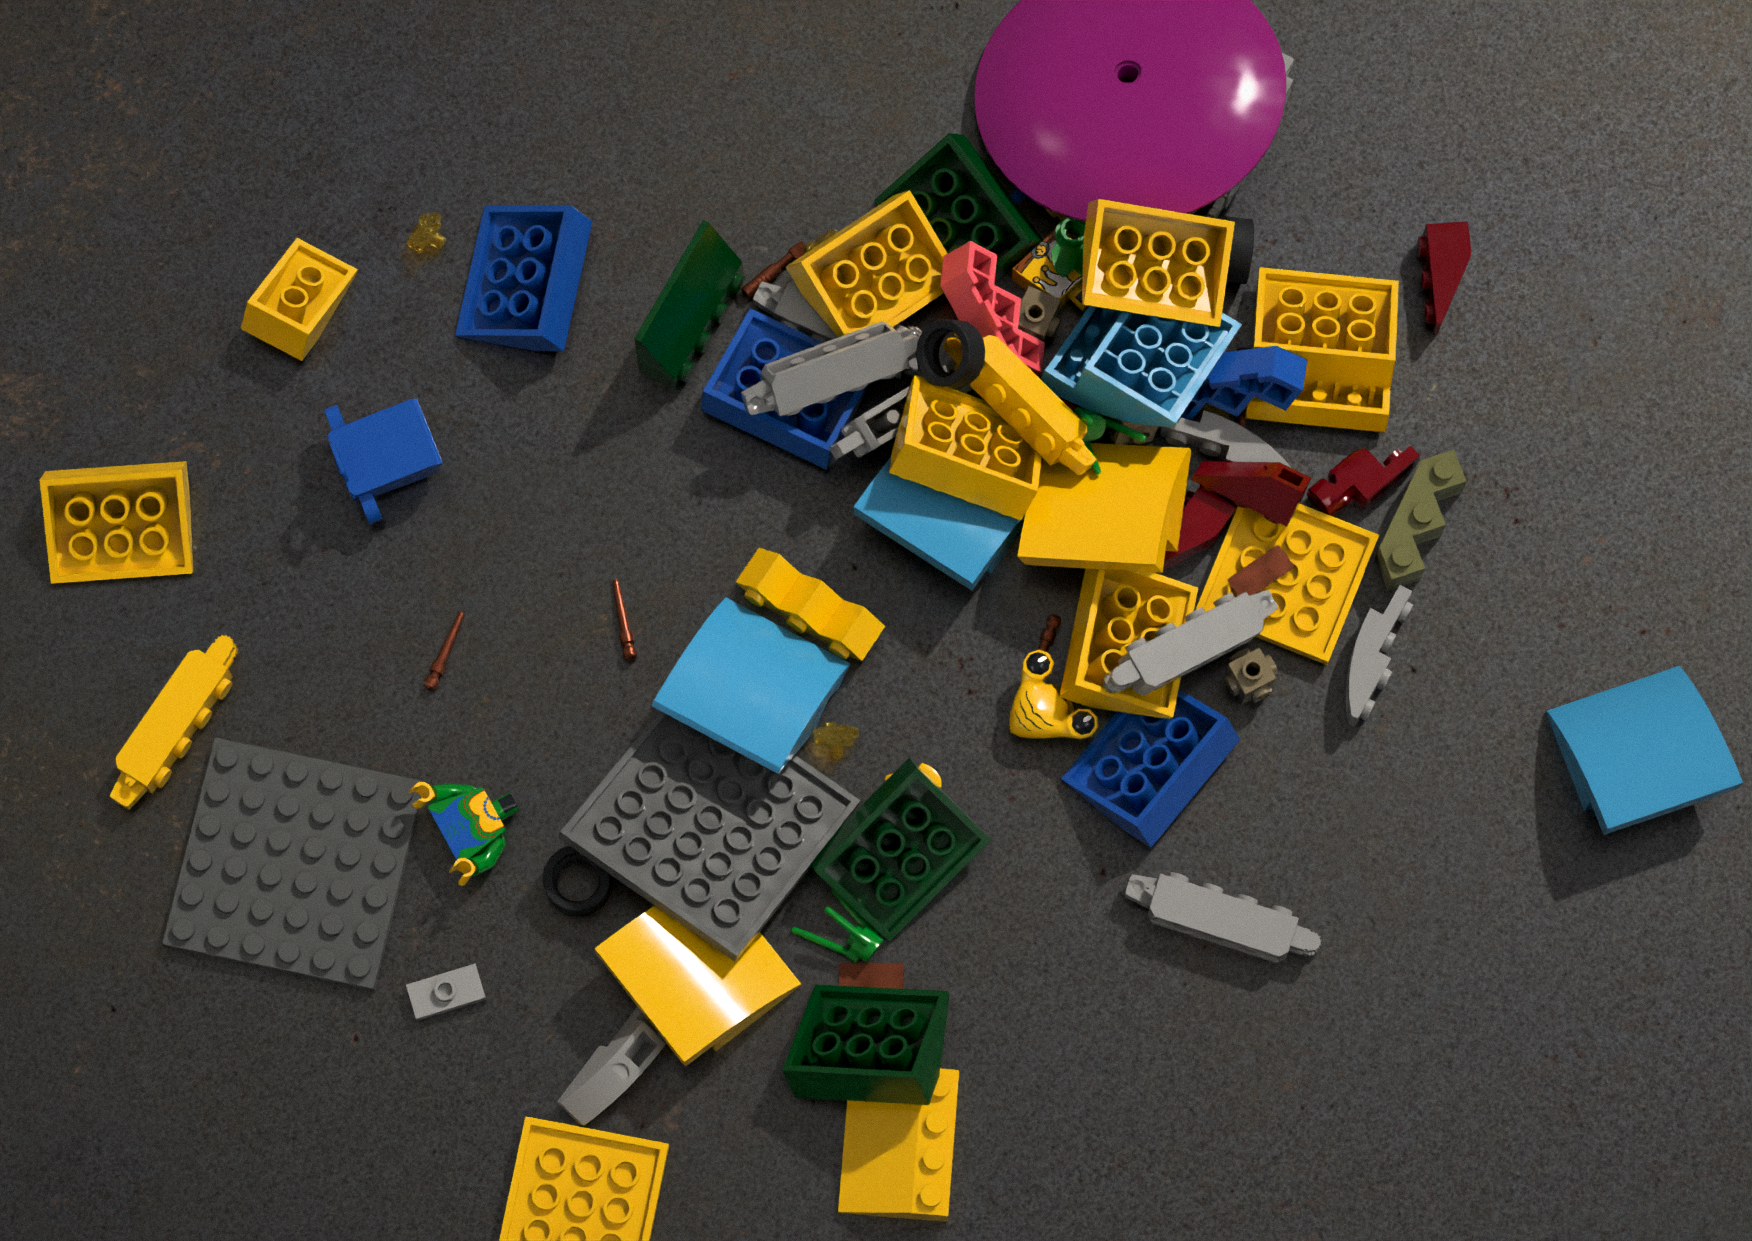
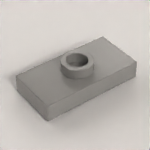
(446, 992)

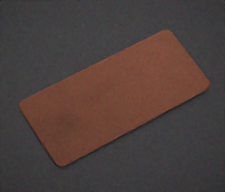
(1261, 572)
(872, 975)

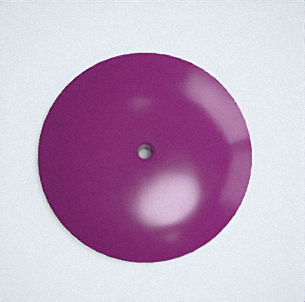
(1170, 140)

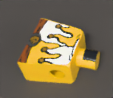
(1038, 272)

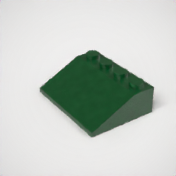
(967, 203)
(688, 308)
(899, 849)
(869, 1045)

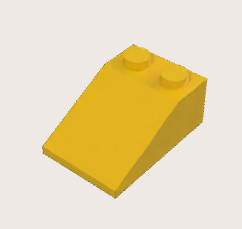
(297, 299)

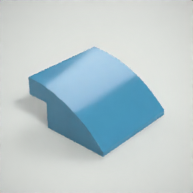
(1136, 364)
(938, 527)
(751, 685)
(1643, 750)

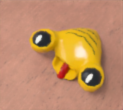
(1039, 709)

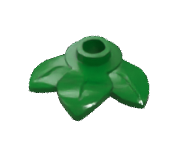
(1068, 252)

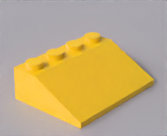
(1155, 262)
(873, 268)
(964, 450)
(117, 522)
(1110, 615)
(900, 1156)

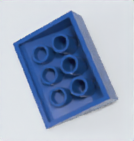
(524, 276)
(802, 434)
(1151, 767)

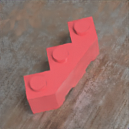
(971, 291)

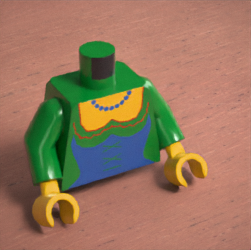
(468, 824)

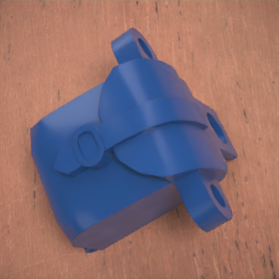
(382, 452)

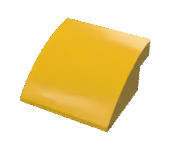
(1344, 334)
(1112, 518)
(690, 987)

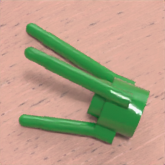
(1095, 429)
(862, 941)

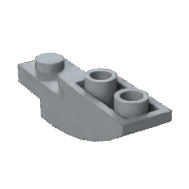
(1221, 436)
(1367, 663)
(612, 1069)

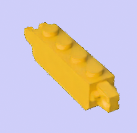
(1028, 405)
(172, 721)

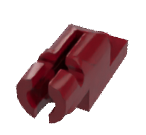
(1360, 478)

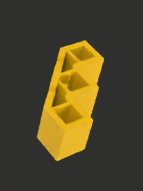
(809, 605)

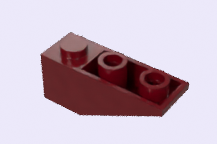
(1446, 259)
(1261, 486)
(1202, 524)

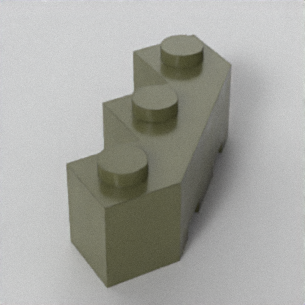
(1418, 518)

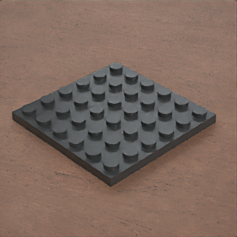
(707, 830)
(293, 864)

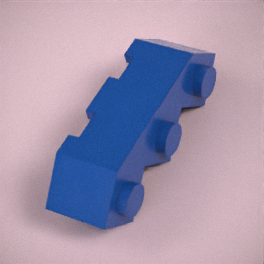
(1242, 374)

